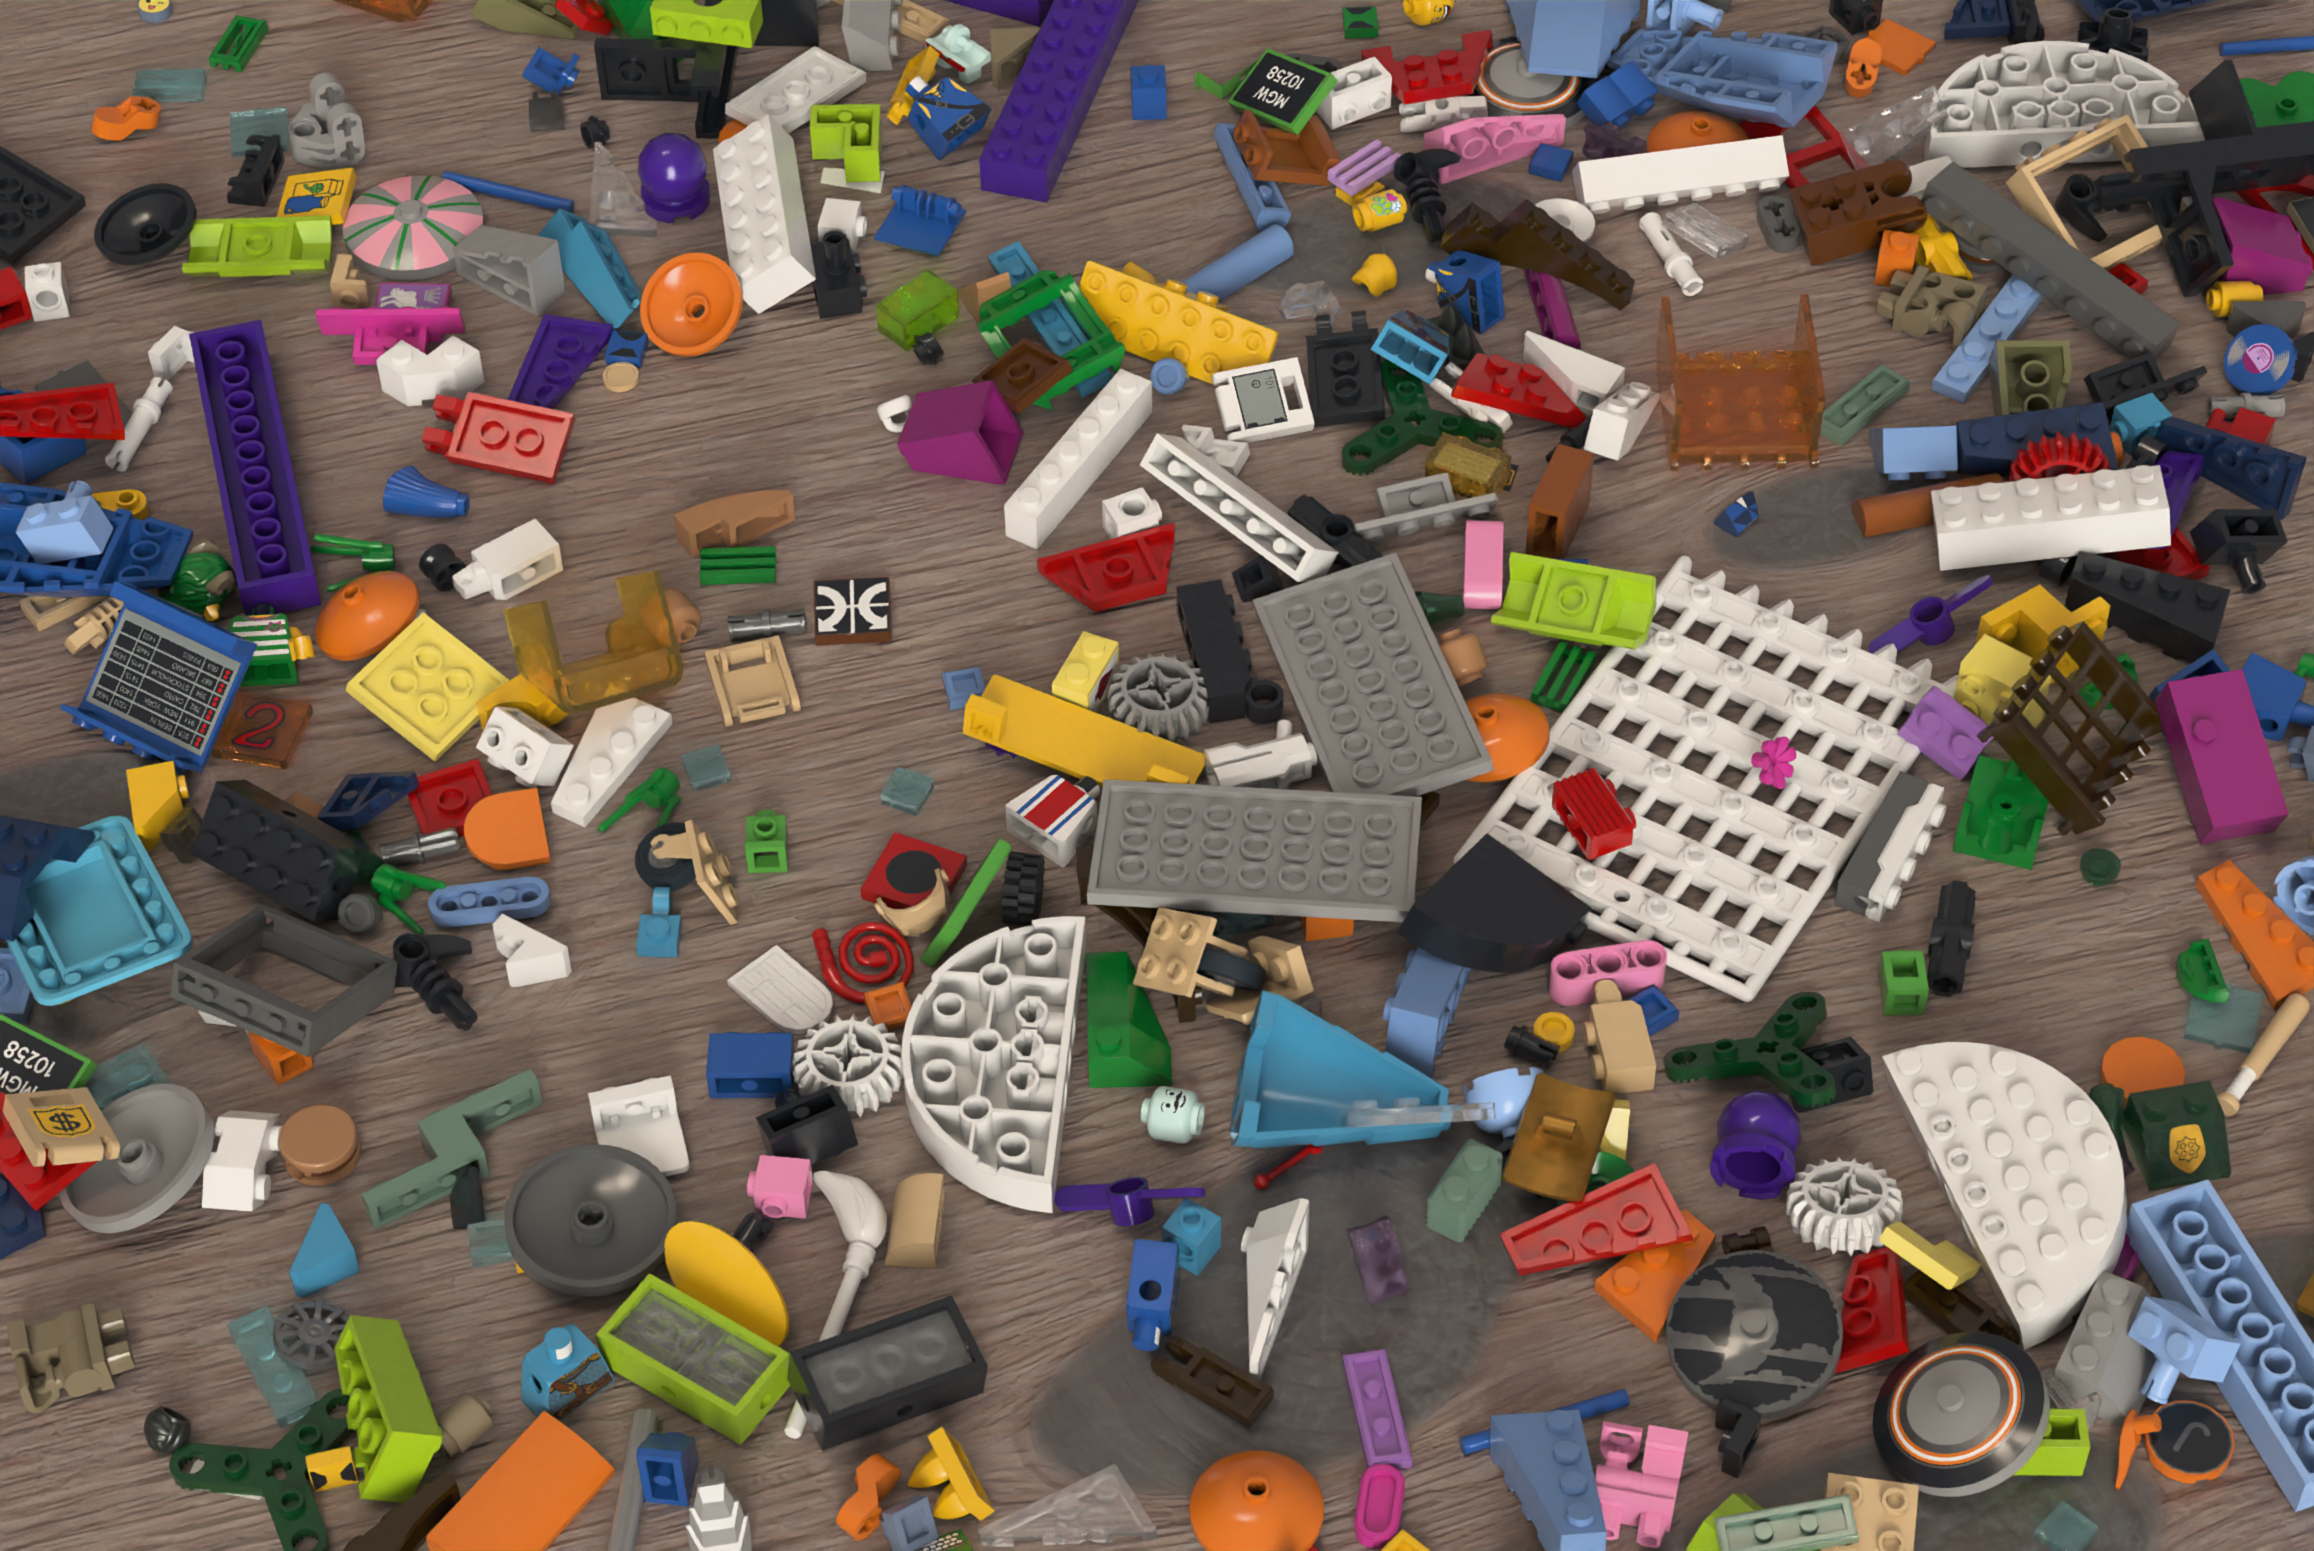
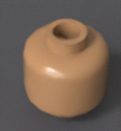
(683, 614)
(1463, 656)

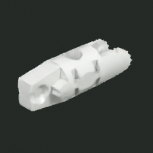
(1441, 112)
(1475, 411)

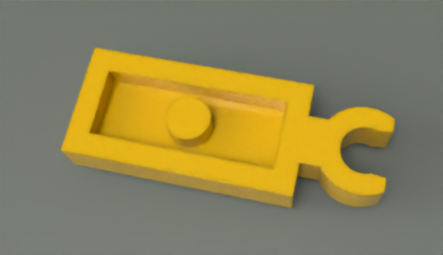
(919, 65)

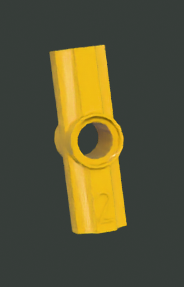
(1940, 251)

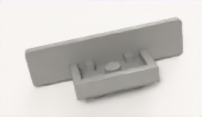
(1419, 503)

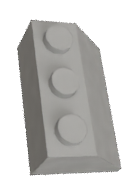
(871, 33)
(2102, 1354)

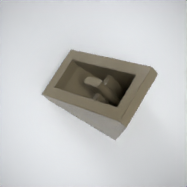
(1010, 51)

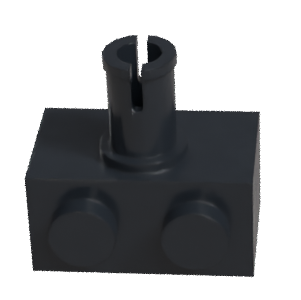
(836, 284)
(2240, 540)
(807, 1126)

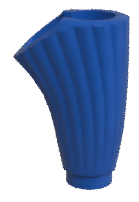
(415, 495)

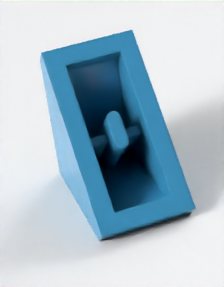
(323, 1256)

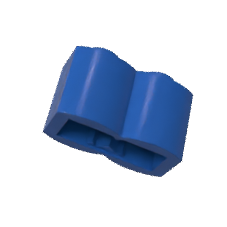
(1619, 97)

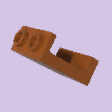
(1283, 156)

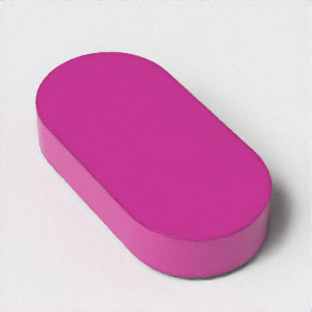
(1379, 1505)

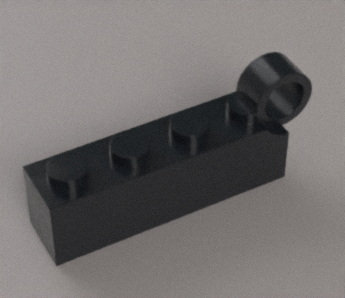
(1216, 649)

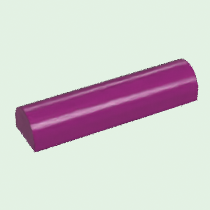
(1552, 308)

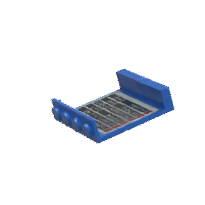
(164, 681)

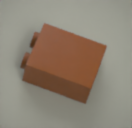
(1559, 503)

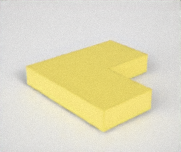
(1941, 1262)

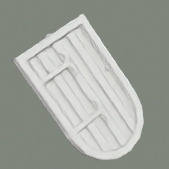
(783, 992)

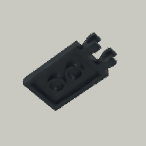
(1344, 373)

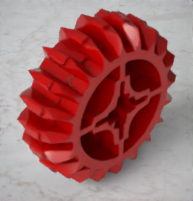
(2057, 457)

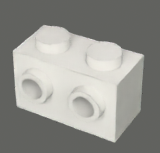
(1358, 93)
(524, 747)

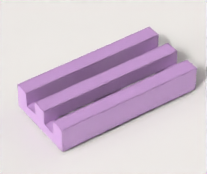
(1360, 165)

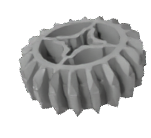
(1159, 696)

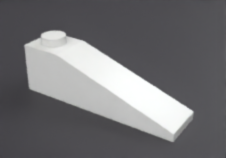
(1273, 1263)

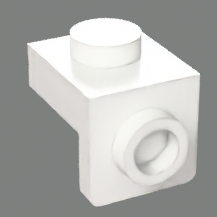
(171, 353)

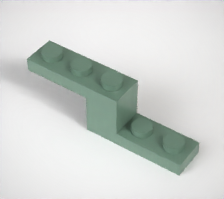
(452, 1147)

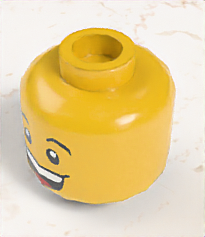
(1427, 11)

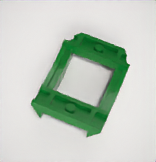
(1037, 293)

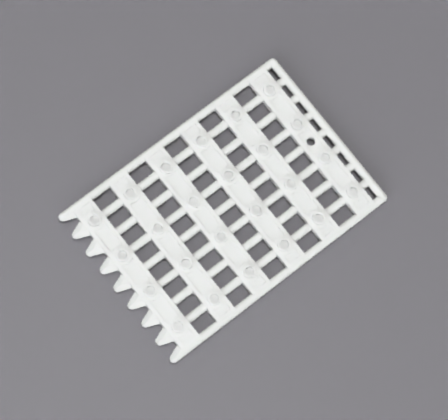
(1708, 800)

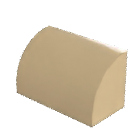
(916, 1221)

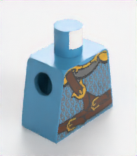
(1413, 344)
(563, 1373)

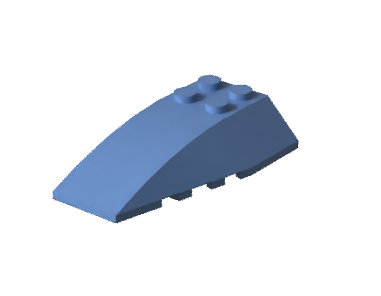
(1570, 34)
(1739, 76)

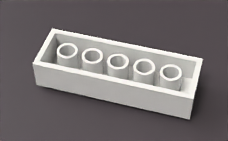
(764, 213)
(2051, 517)

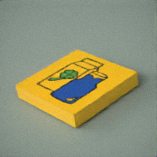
(319, 194)

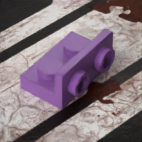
(1944, 732)

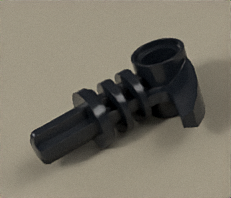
(1421, 176)
(2078, 201)
(420, 969)

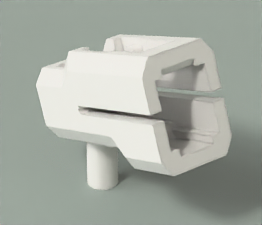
(1264, 764)

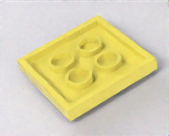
(426, 686)

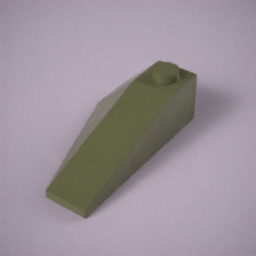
(2029, 375)

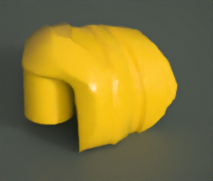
(1377, 274)

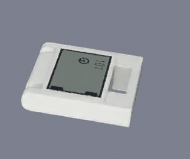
(1257, 402)

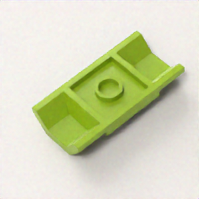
(260, 246)
(1577, 602)

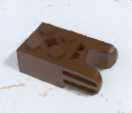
(1854, 209)

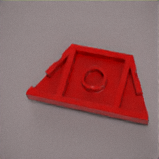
(1516, 389)
(1114, 569)

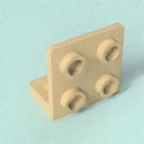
(1284, 976)
(1881, 1509)

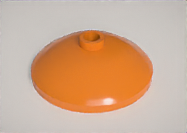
(1693, 129)
(679, 292)
(366, 615)
(1512, 731)
(1233, 1519)

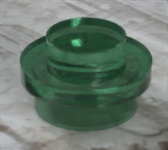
(2099, 866)

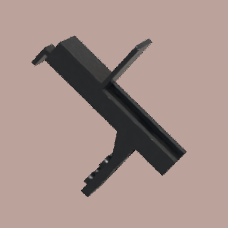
(650, 71)
(2230, 159)

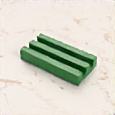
(244, 43)
(741, 562)
(1573, 656)

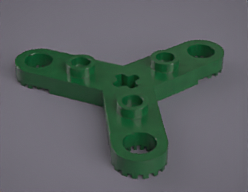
(1397, 434)
(1771, 1054)
(252, 1471)

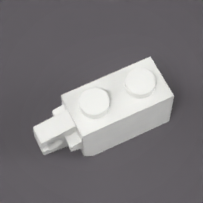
(510, 563)

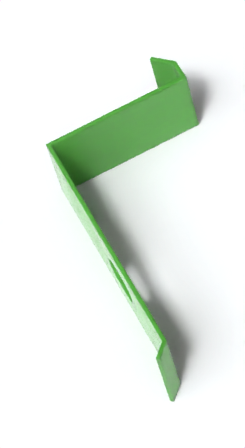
(1218, 90)

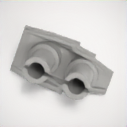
(717, 1517)

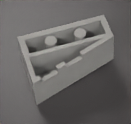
(513, 266)

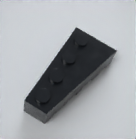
(2151, 604)

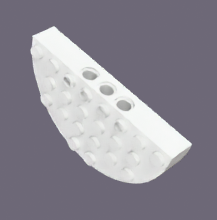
(2047, 93)
(994, 1059)
(2023, 1172)

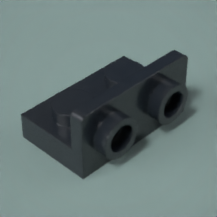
(1847, 1064)

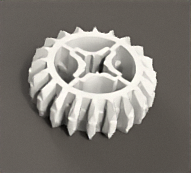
(853, 1057)
(1843, 1205)

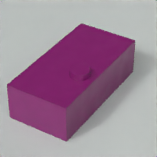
(2221, 756)

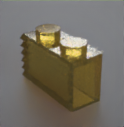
(1470, 466)

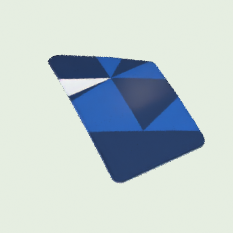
(1738, 515)

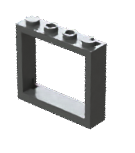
(204, 985)

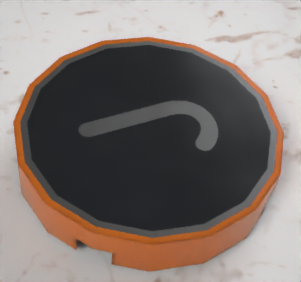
(2191, 1443)

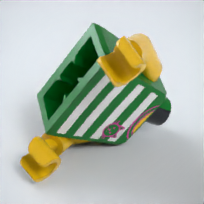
(276, 649)

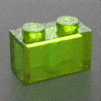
(916, 308)

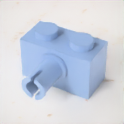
(1681, 15)
(65, 527)
(2181, 1344)

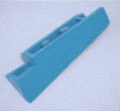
(594, 266)

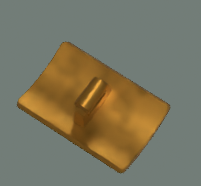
(1558, 1139)

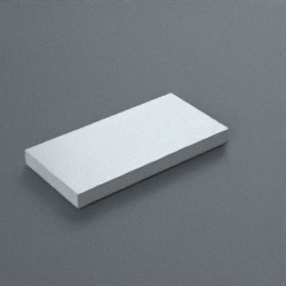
(791, 90)

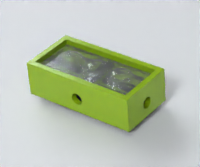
(694, 1358)

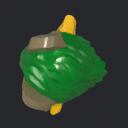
(202, 580)

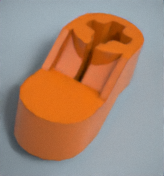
(1858, 82)
(121, 121)
(874, 1482)

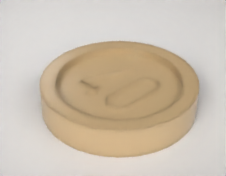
(620, 377)

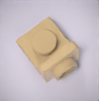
(346, 286)

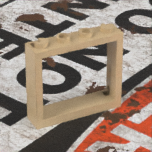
(2123, 137)

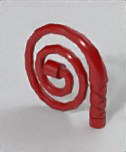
(874, 959)

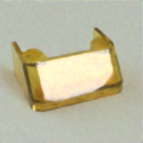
(640, 649)

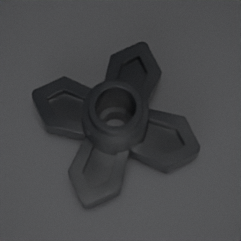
(2115, 32)

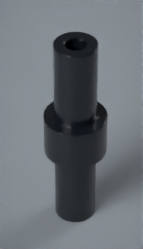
(1573, 437)

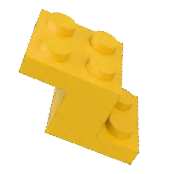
(2033, 616)

